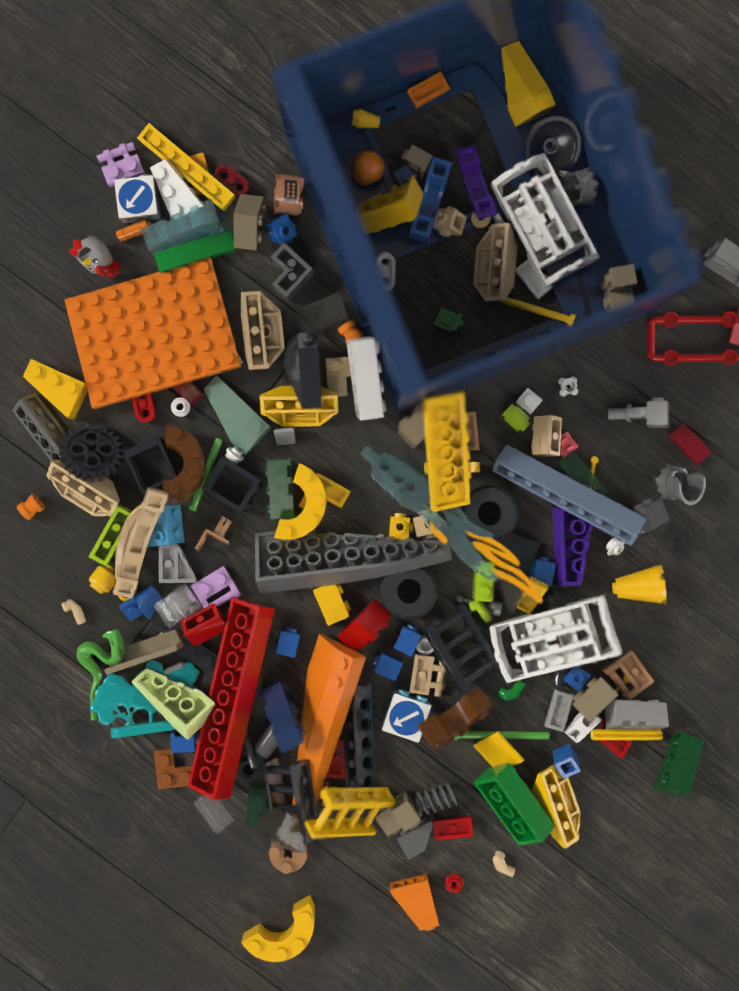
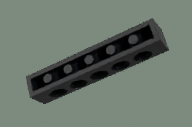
(359, 740)

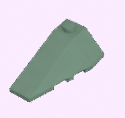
(237, 418)

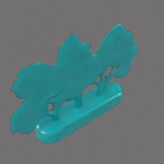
(118, 692)

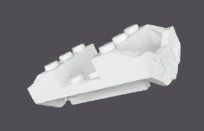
(527, 210)
(534, 632)

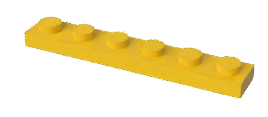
(186, 167)

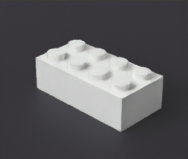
(365, 378)

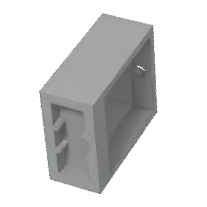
(724, 260)

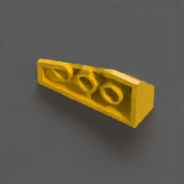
(525, 88)

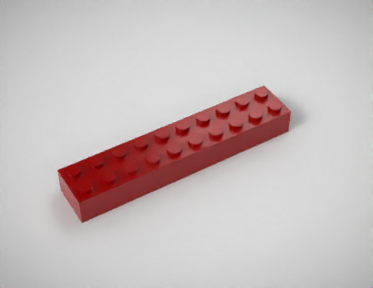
(233, 695)

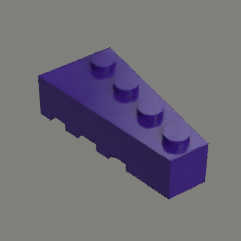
(570, 547)

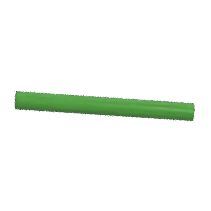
(208, 467)

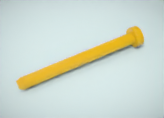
(540, 311)

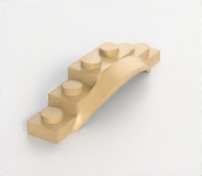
(134, 541)

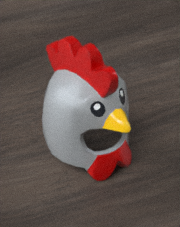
(98, 260)

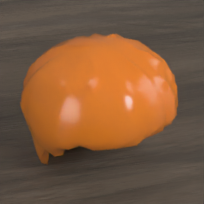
(367, 167)

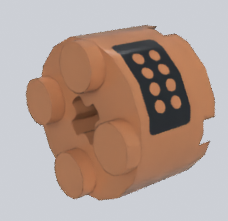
(287, 194)

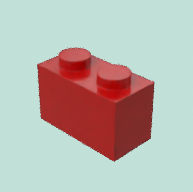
(204, 624)

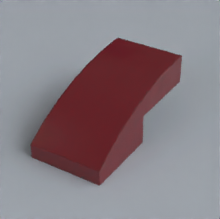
(690, 444)

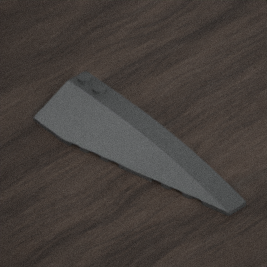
(337, 559)

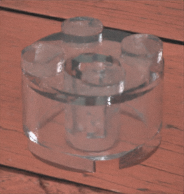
(177, 606)

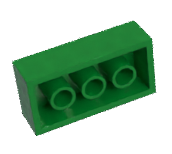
(514, 804)

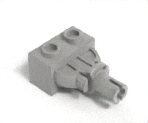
(656, 413)

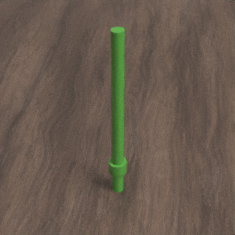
(506, 734)

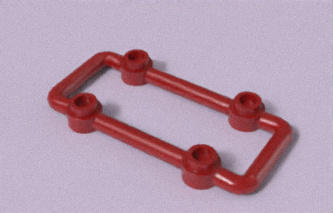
(671, 357)

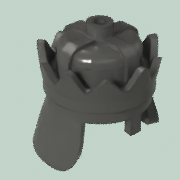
(579, 186)
(678, 484)

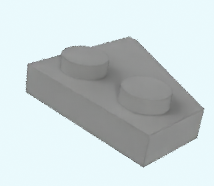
(174, 565)

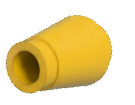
(365, 119)

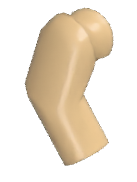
(76, 609)
(500, 864)

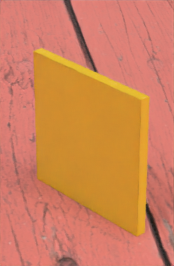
(497, 750)

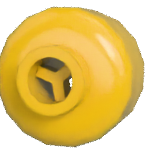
(103, 579)

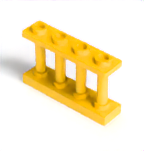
(349, 799)

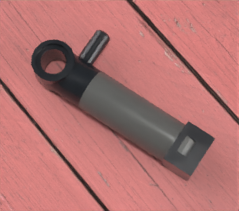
(262, 749)

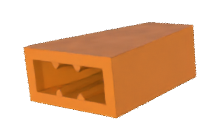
(416, 900)

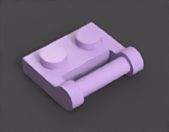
(212, 584)

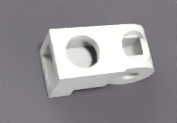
(580, 727)

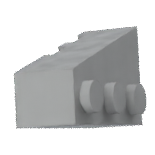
(636, 715)

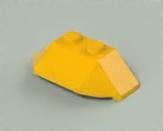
(285, 410)
(560, 804)

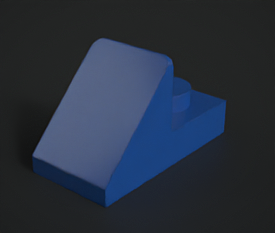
(141, 603)

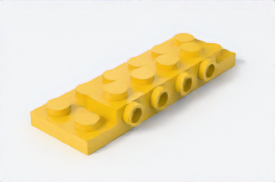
(447, 450)

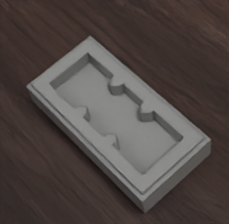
(559, 710)

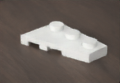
(174, 190)

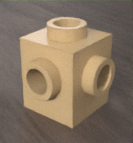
(449, 222)
(420, 528)

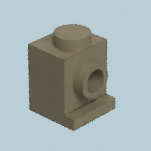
(417, 160)

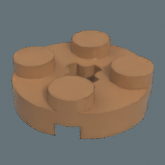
(285, 863)

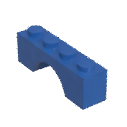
(431, 199)

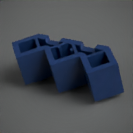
(282, 715)

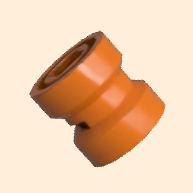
(350, 330)
(30, 507)

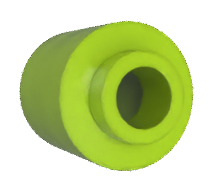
(516, 418)

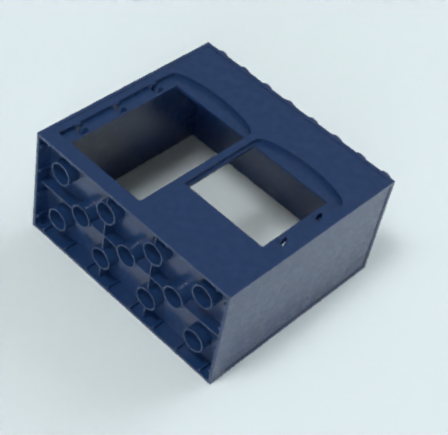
(464, 42)

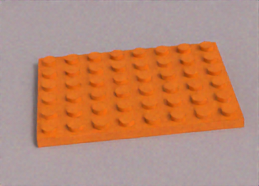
(152, 333)

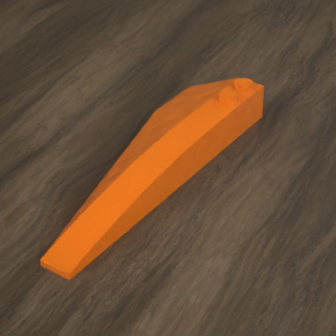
(327, 698)

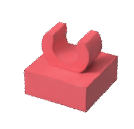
(567, 445)

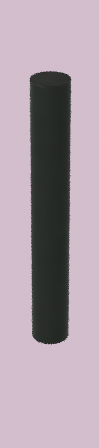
(249, 752)

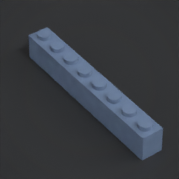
(569, 495)

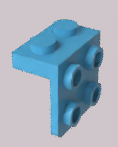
(168, 527)

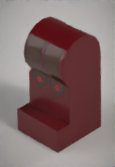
(189, 392)

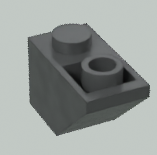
(415, 841)

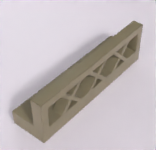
(148, 650)

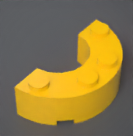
(314, 509)
(286, 944)

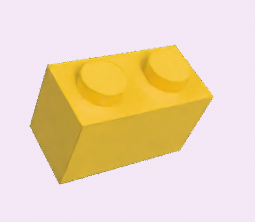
(332, 603)

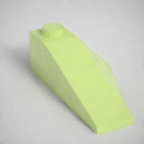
(179, 704)

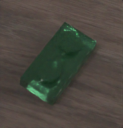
(255, 805)

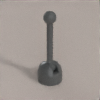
(494, 607)

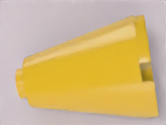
(643, 585)

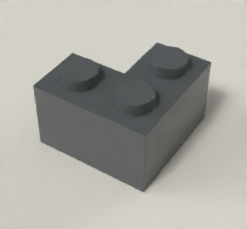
(295, 272)
(653, 511)

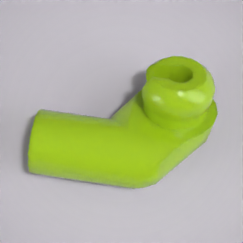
(482, 610)

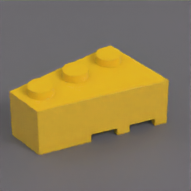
(392, 208)
(60, 389)

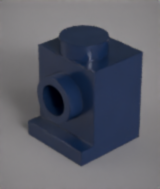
(401, 176)

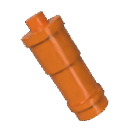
(132, 230)

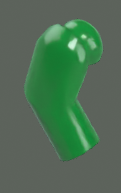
(513, 693)

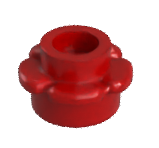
(454, 878)

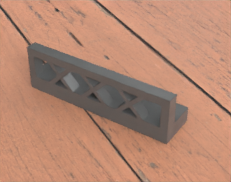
(46, 424)

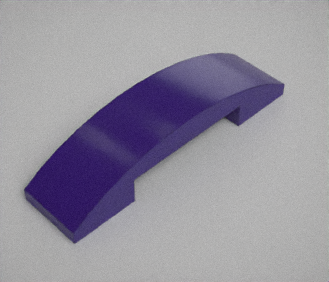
(474, 182)

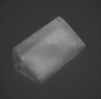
(213, 813)

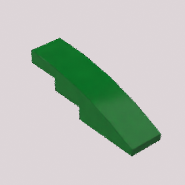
(194, 251)

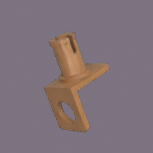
(218, 533)

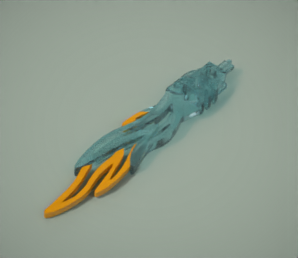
(459, 525)

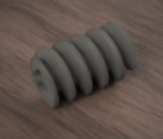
(435, 799)

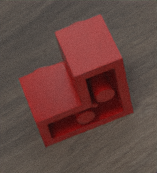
(365, 626)

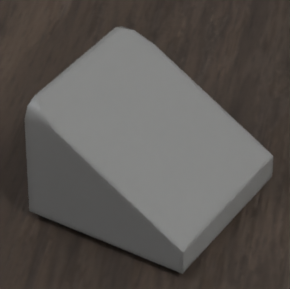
(285, 436)

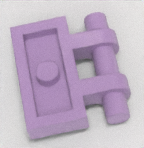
(127, 167)

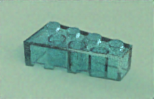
(183, 228)

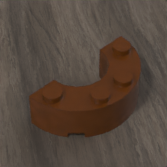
(193, 471)
(456, 721)

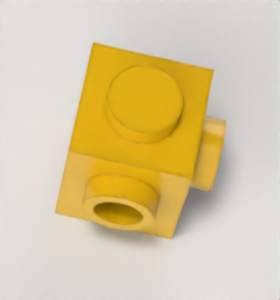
(400, 526)

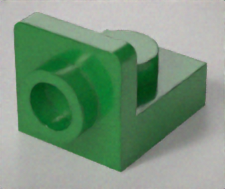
(449, 321)

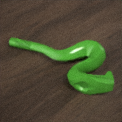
(84, 657)

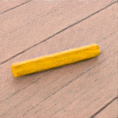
(626, 734)

